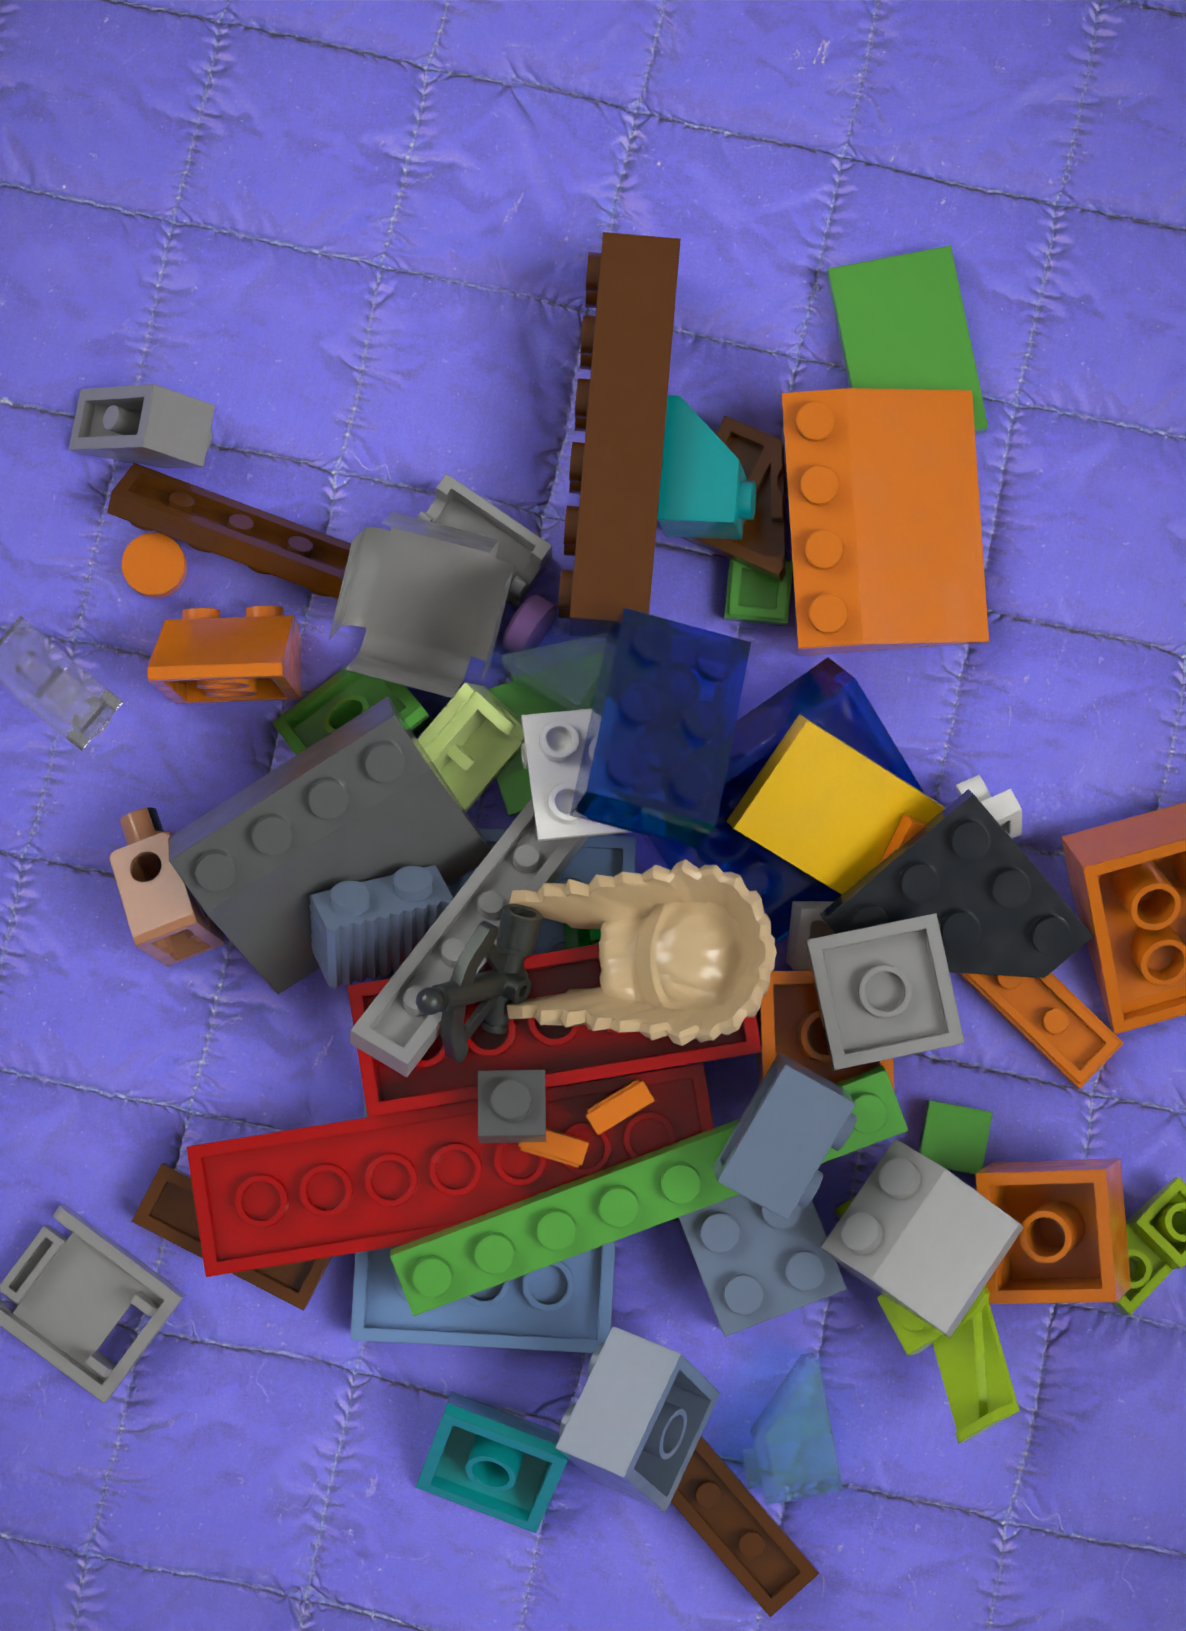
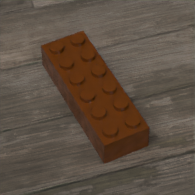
(624, 428)

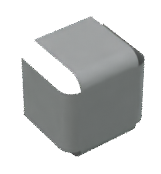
(425, 601)

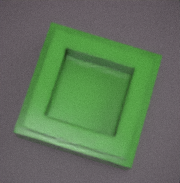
(756, 596)
(955, 1136)

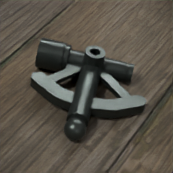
(495, 988)

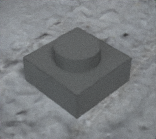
(511, 1106)

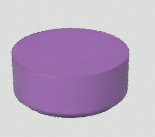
(529, 624)

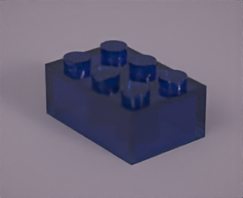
(661, 728)

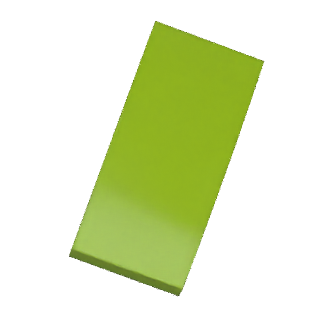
(1155, 1243)

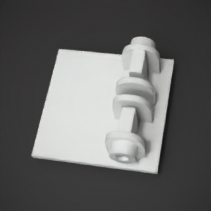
(553, 760)

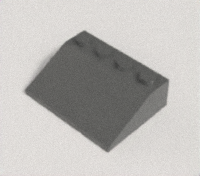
(328, 816)

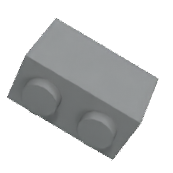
(922, 1237)

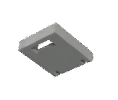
(75, 1297)

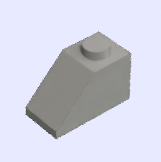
(143, 426)

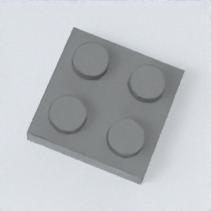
(884, 991)

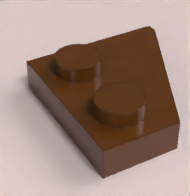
(764, 536)

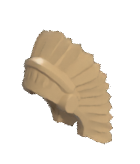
(676, 952)

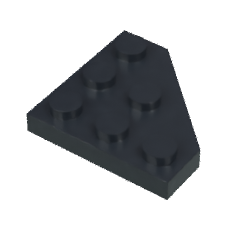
(987, 897)

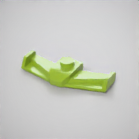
(968, 1361)

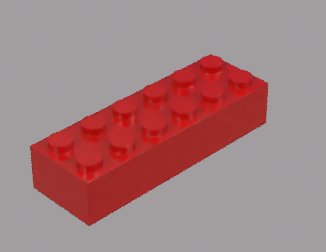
(564, 1053)

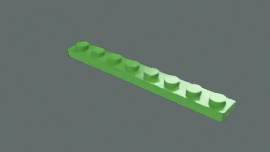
(603, 1207)

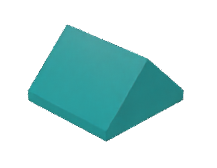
(493, 1462)

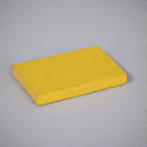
(827, 806)

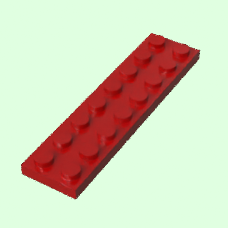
(409, 1172)

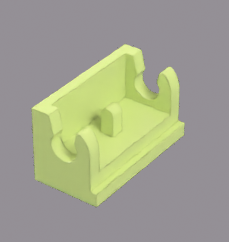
(472, 741)

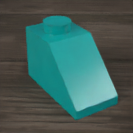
(701, 480)

